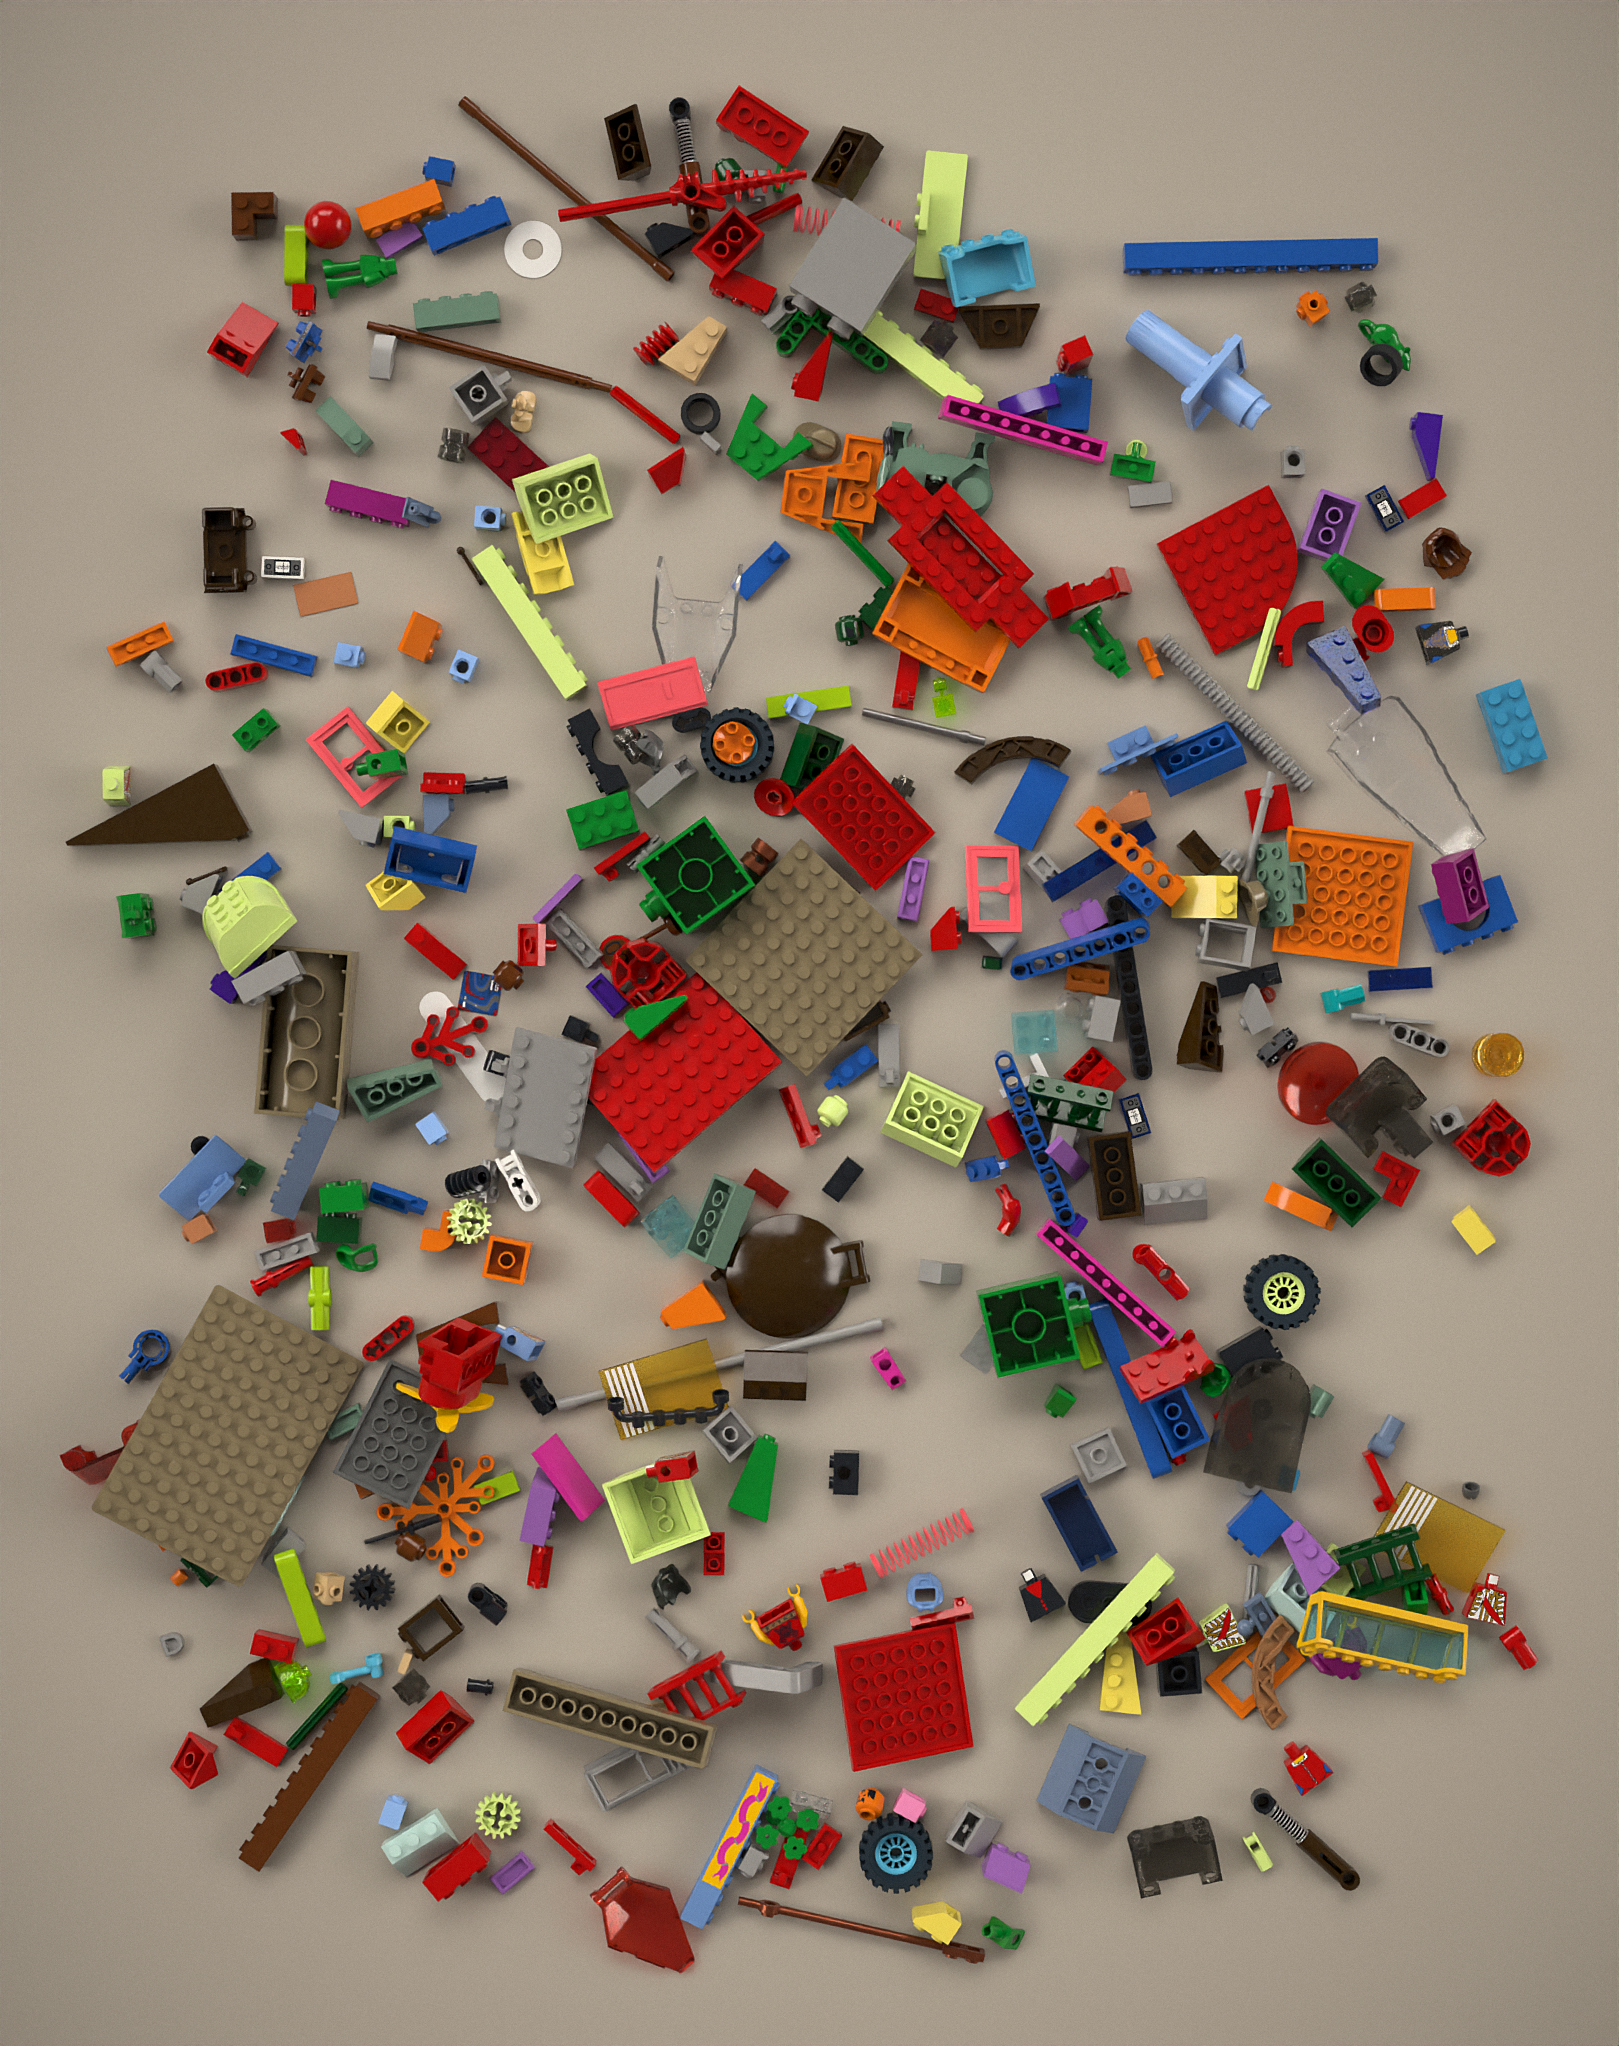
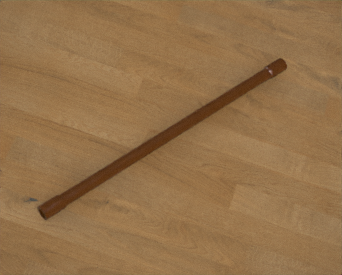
(476, 113)

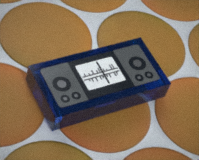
(1384, 508)
(1134, 1115)

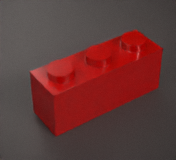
(744, 291)
(1074, 356)

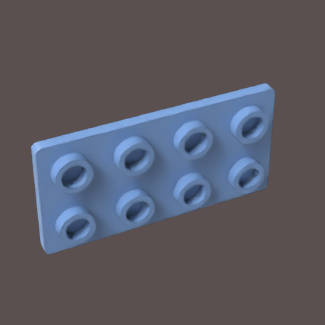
(1132, 745)
(203, 1179)

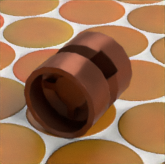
(766, 852)

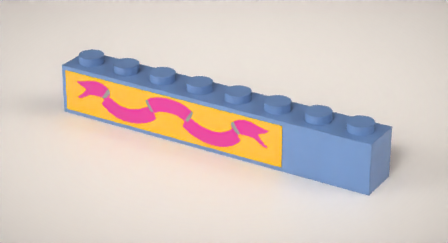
(729, 1846)

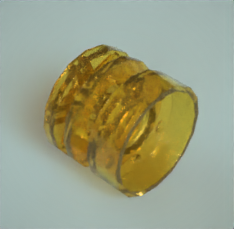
(1509, 1054)

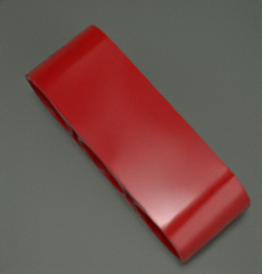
(226, 677)
(611, 1198)

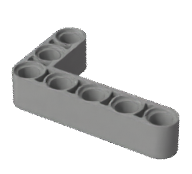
(770, 1677)

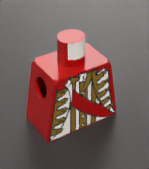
(681, 1467)
(1487, 1601)

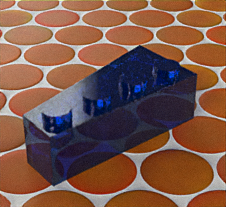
(1343, 664)

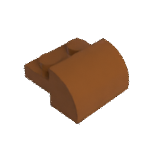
(1087, 978)

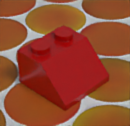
(1005, 1133)

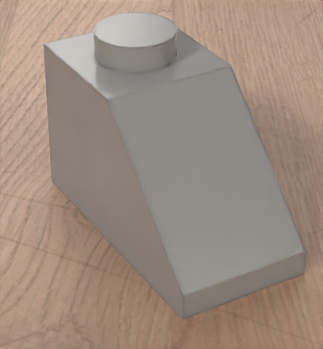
(198, 893)
(1254, 1012)
(1066, 1132)

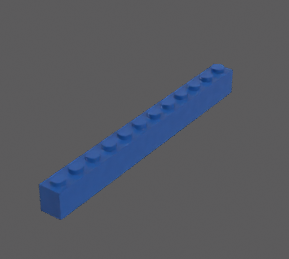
(1250, 255)

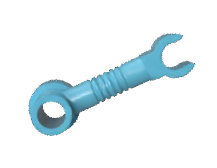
(373, 1666)

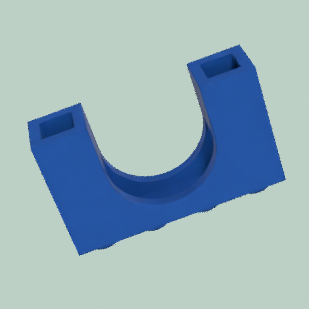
(1447, 936)

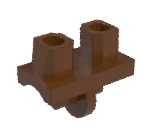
(311, 374)

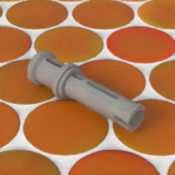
(679, 1641)

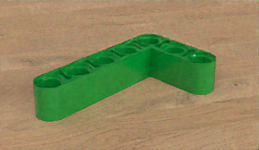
(848, 347)

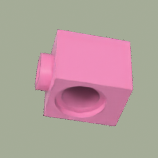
(910, 1805)

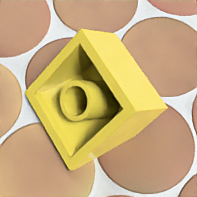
(397, 722)

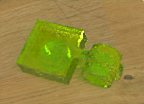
(942, 704)

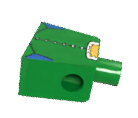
(392, 765)

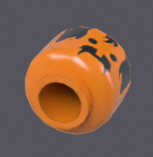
(869, 1804)

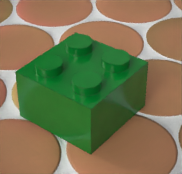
(343, 1197)

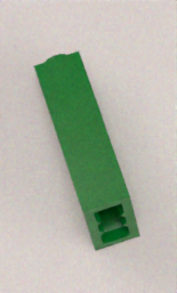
(755, 1484)

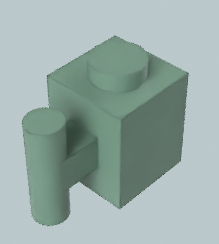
(1319, 1401)

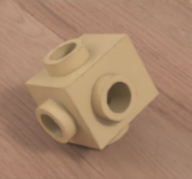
(328, 1587)

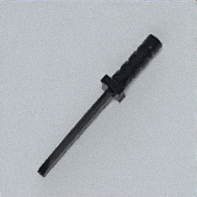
(411, 1527)

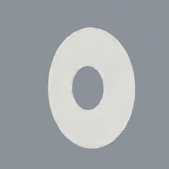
(514, 249)

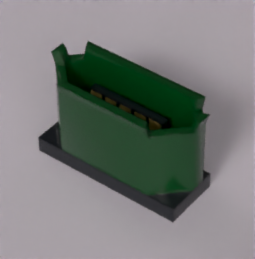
(991, 962)

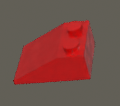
(728, 243)
(811, 377)
(1166, 1633)

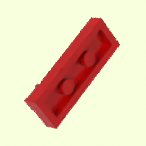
(906, 682)
(607, 867)
(805, 1133)
(1386, 1499)
(960, 1612)
(256, 1741)
(583, 1860)
(786, 1868)

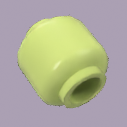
(832, 1111)

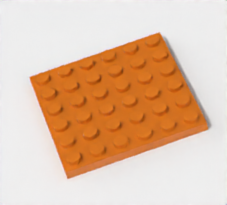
(1352, 897)

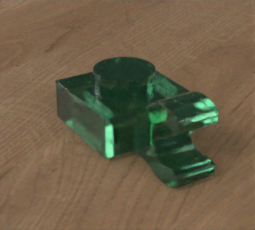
(251, 1174)

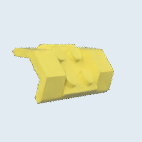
(544, 561)

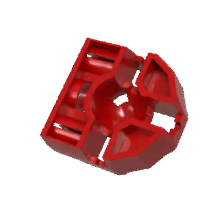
(649, 970)
(1503, 1143)

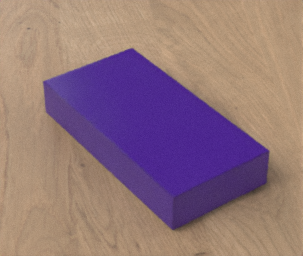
(607, 995)
(1077, 1226)

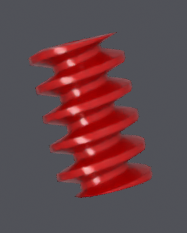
(656, 344)

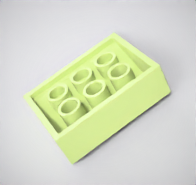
(563, 498)
(932, 1119)

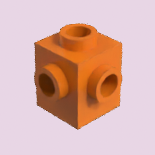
(1311, 314)

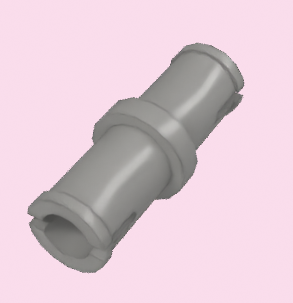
(652, 846)

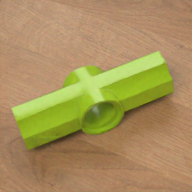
(320, 1297)

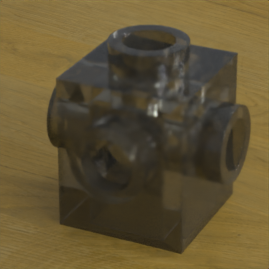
(939, 338)
(411, 1687)

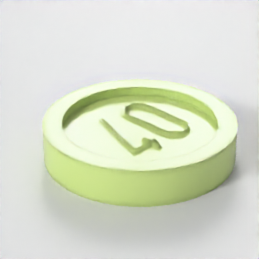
(1143, 451)

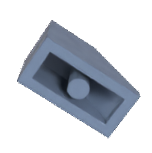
(436, 811)

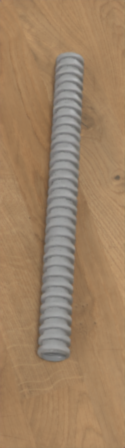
(1235, 713)

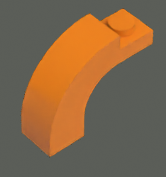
(1301, 1206)

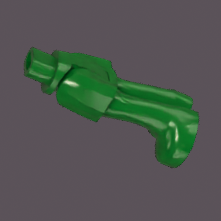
(372, 270)
(1111, 654)

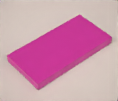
(568, 1477)

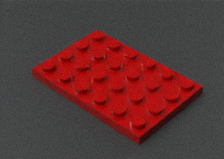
(863, 817)

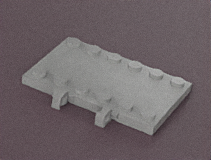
(543, 1096)

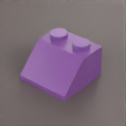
(1006, 1867)

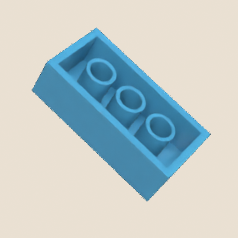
(1511, 726)

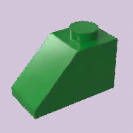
(1059, 1401)
(1414, 1597)

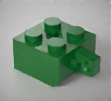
(136, 915)

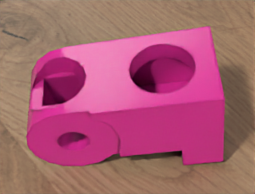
(887, 1368)

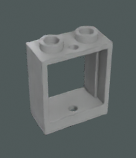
(1247, 950)

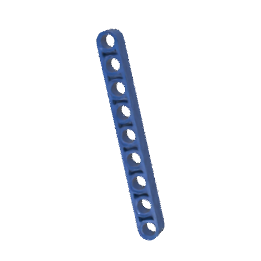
(1039, 1147)
(1138, 1413)

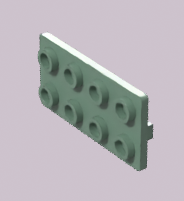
(1282, 881)

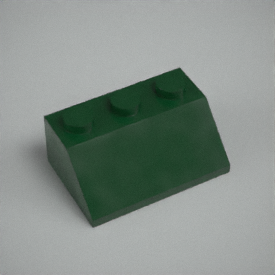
(810, 755)

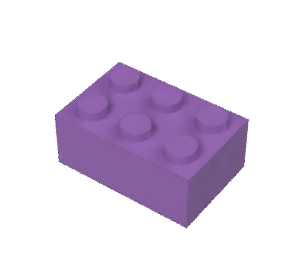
(1328, 525)

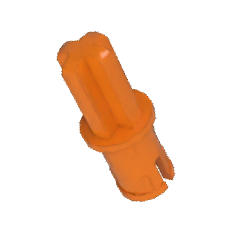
(1150, 657)

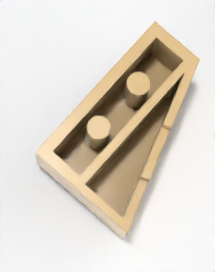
(695, 350)

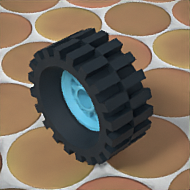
(761, 754)
(889, 1875)

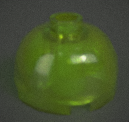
(294, 1679)

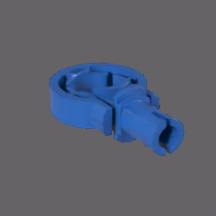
(135, 1365)

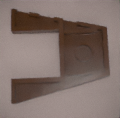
(484, 1315)

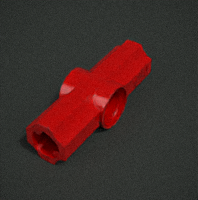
(1155, 1265)

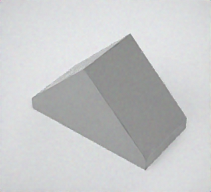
(940, 1272)

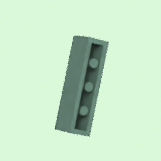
(457, 312)

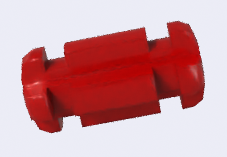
(1361, 649)

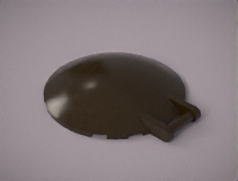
(791, 1275)

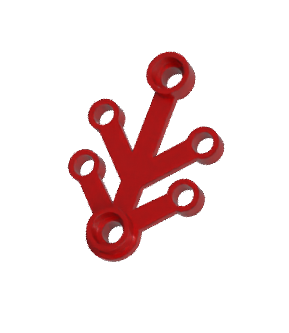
(446, 1038)

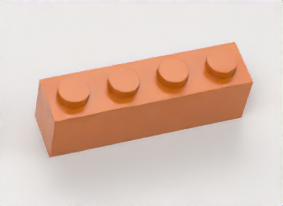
(400, 208)

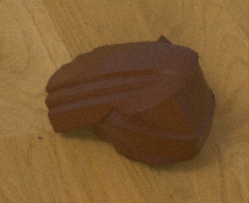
(1445, 553)

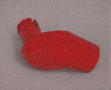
(1010, 1210)

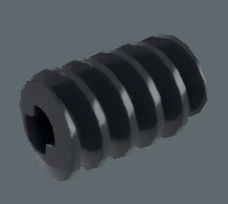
(468, 1181)

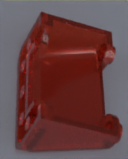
(86, 1464)

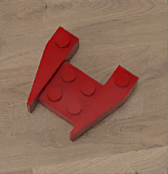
(1064, 601)

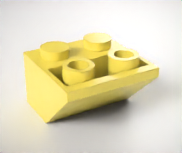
(937, 1919)

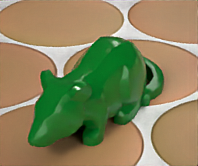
(1385, 334)

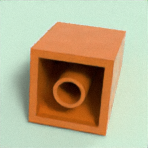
(693, 1308)

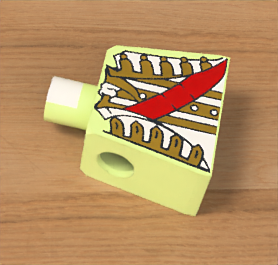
(117, 785)
(1220, 1630)

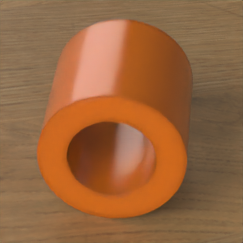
(179, 1577)

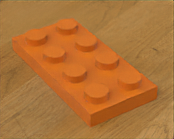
(855, 497)

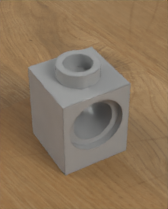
(1289, 471)
(1456, 1120)

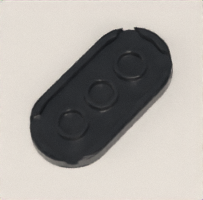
(1091, 1598)

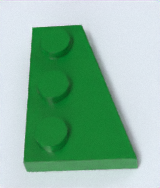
(1351, 579)

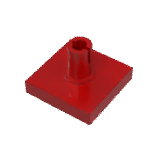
(533, 944)

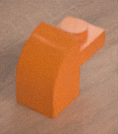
(438, 1239)

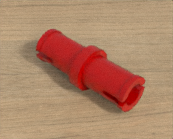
(1439, 1594)

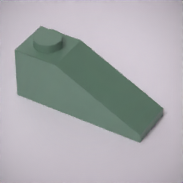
(344, 426)

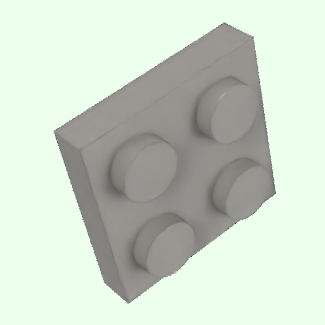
(1098, 1455)

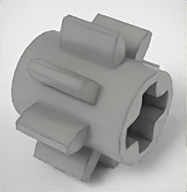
(1231, 860)

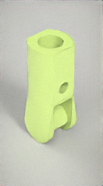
(1258, 1853)

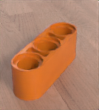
(1405, 599)

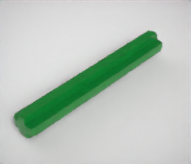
(862, 553)

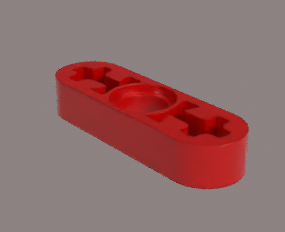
(373, 1343)

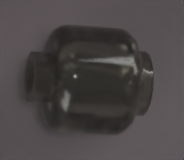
(1360, 297)

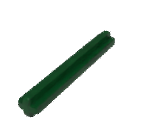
(316, 1716)

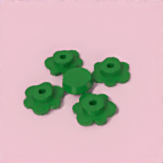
(787, 1827)

